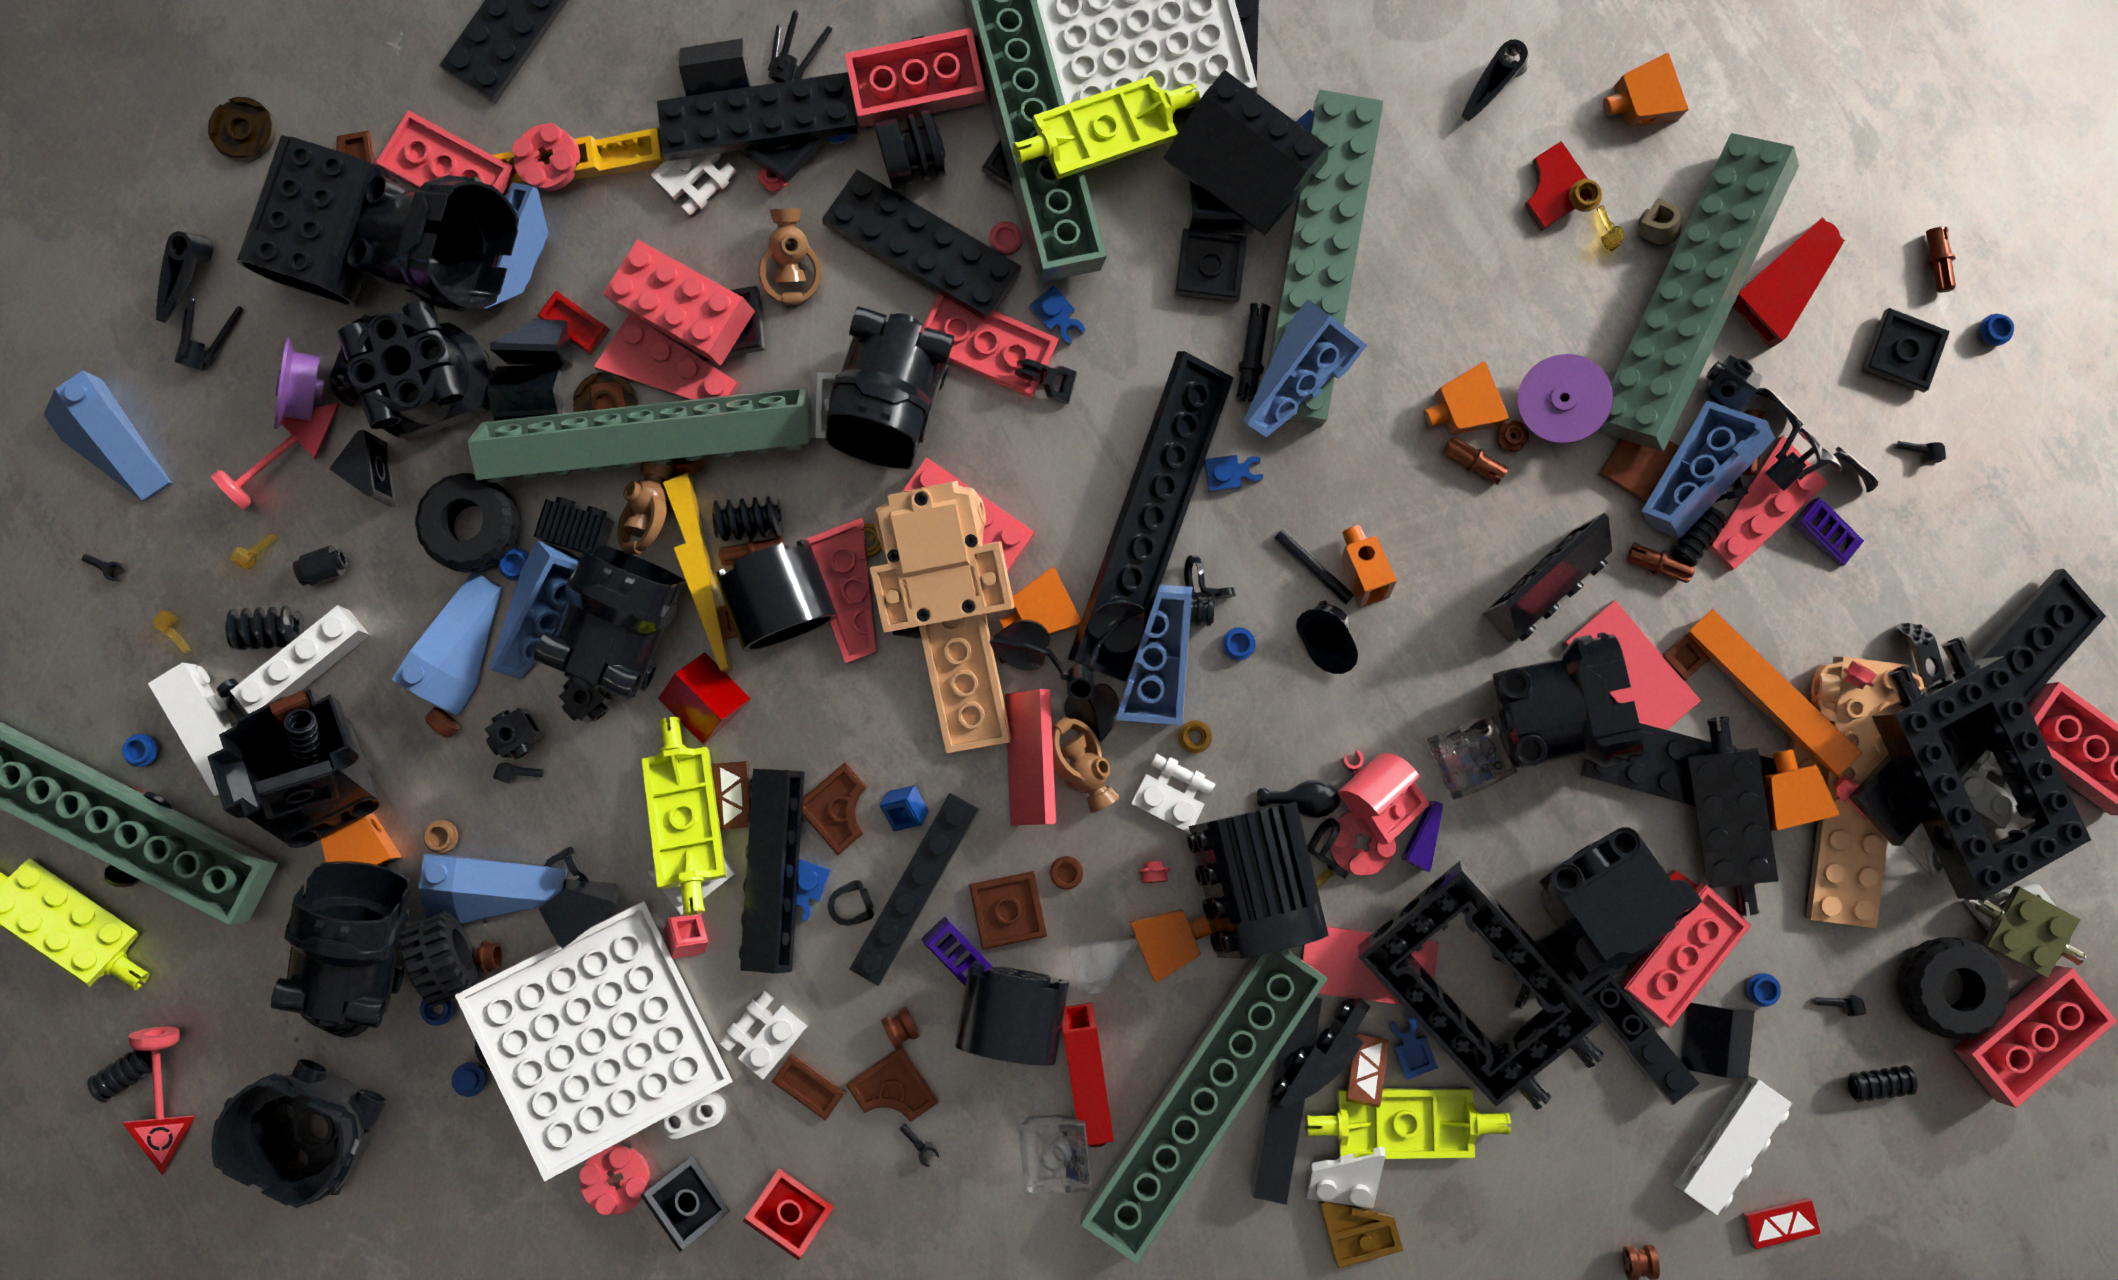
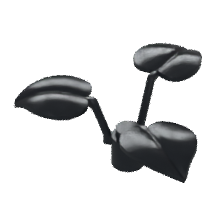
(1792, 467)
(1114, 624)

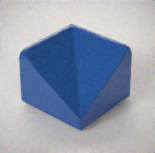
(904, 808)

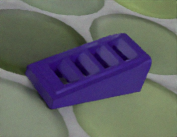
(1812, 533)
(1422, 843)
(937, 933)

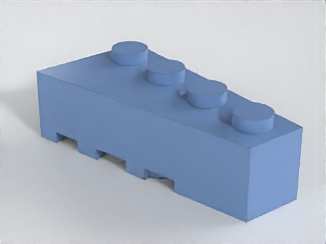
(1705, 466)
(1159, 671)

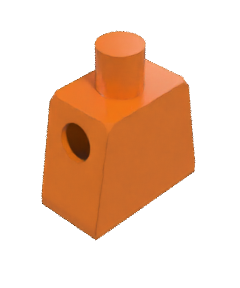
(1648, 94)
(1468, 403)
(1366, 567)
(1046, 603)
(1796, 793)
(360, 842)
(1169, 940)

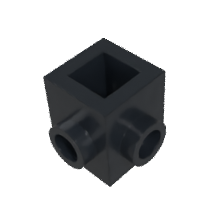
(1732, 382)
(592, 709)
(513, 733)

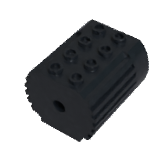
(309, 220)
(1257, 882)

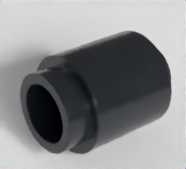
(320, 566)

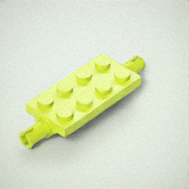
(1105, 126)
(683, 817)
(66, 927)
(1410, 1124)

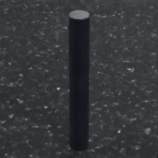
(1314, 566)

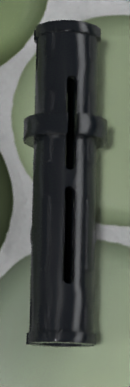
(1253, 351)

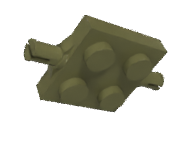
(2031, 931)

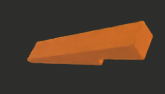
(1773, 693)

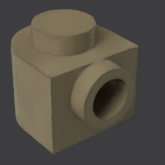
(1661, 223)

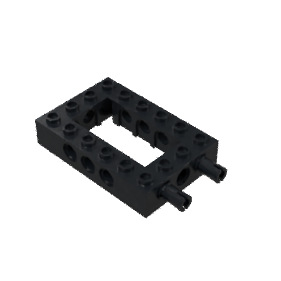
(1940, 799)
(1513, 1063)

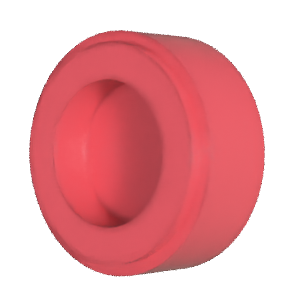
(1005, 238)

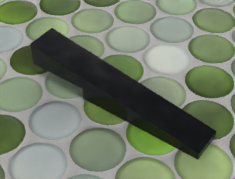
(1282, 1125)

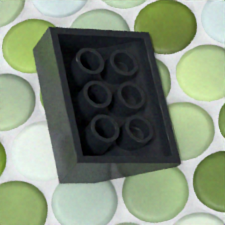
(1246, 152)
(1551, 579)

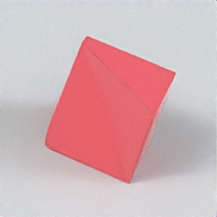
(685, 936)

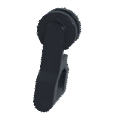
(1028, 369)

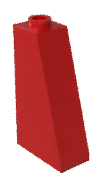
(1784, 287)
(1087, 1073)

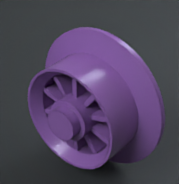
(297, 385)
(1565, 398)

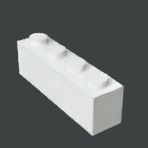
(302, 660)
(194, 713)
(1733, 1145)

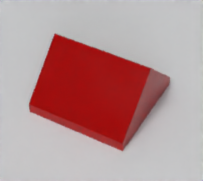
(703, 697)
(788, 1214)

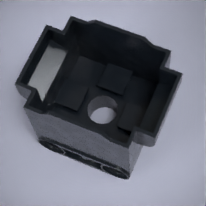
(260, 750)
(1614, 902)

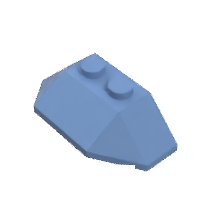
(528, 243)

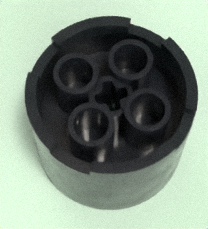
(775, 595)
(1011, 1015)

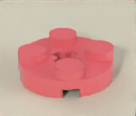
(562, 163)
(1359, 861)
(608, 1198)

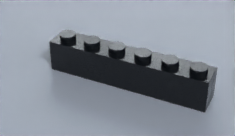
(771, 871)
(914, 889)

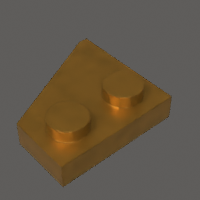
(1359, 1233)

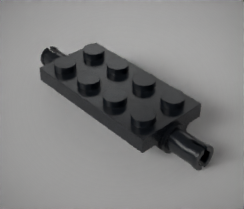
(1733, 817)

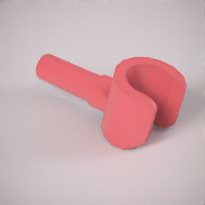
(1354, 769)
(1844, 788)

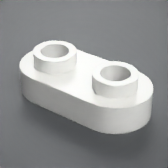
(692, 1117)

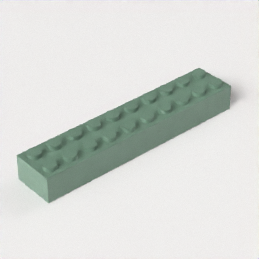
(1020, 84)
(1329, 223)
(1698, 289)
(641, 434)
(130, 830)
(1201, 1101)

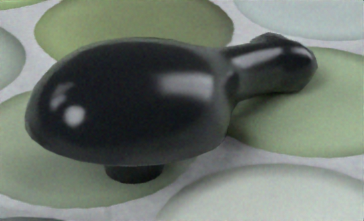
(1313, 798)

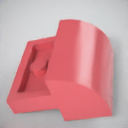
(1385, 796)

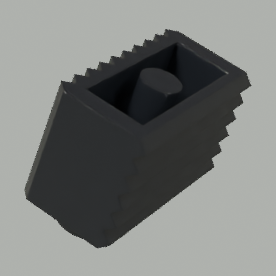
(572, 527)

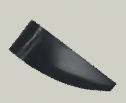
(1497, 77)
(178, 267)

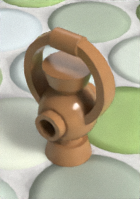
(789, 260)
(645, 508)
(1087, 770)

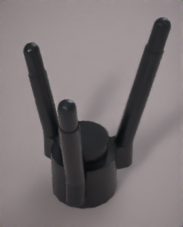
(782, 65)
(192, 352)

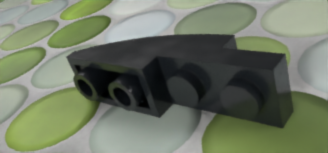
(1641, 1041)
(1316, 1067)

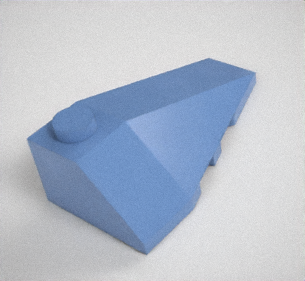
(1306, 358)
(99, 430)
(533, 608)
(450, 652)
(485, 887)

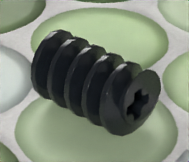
(747, 519)
(263, 630)

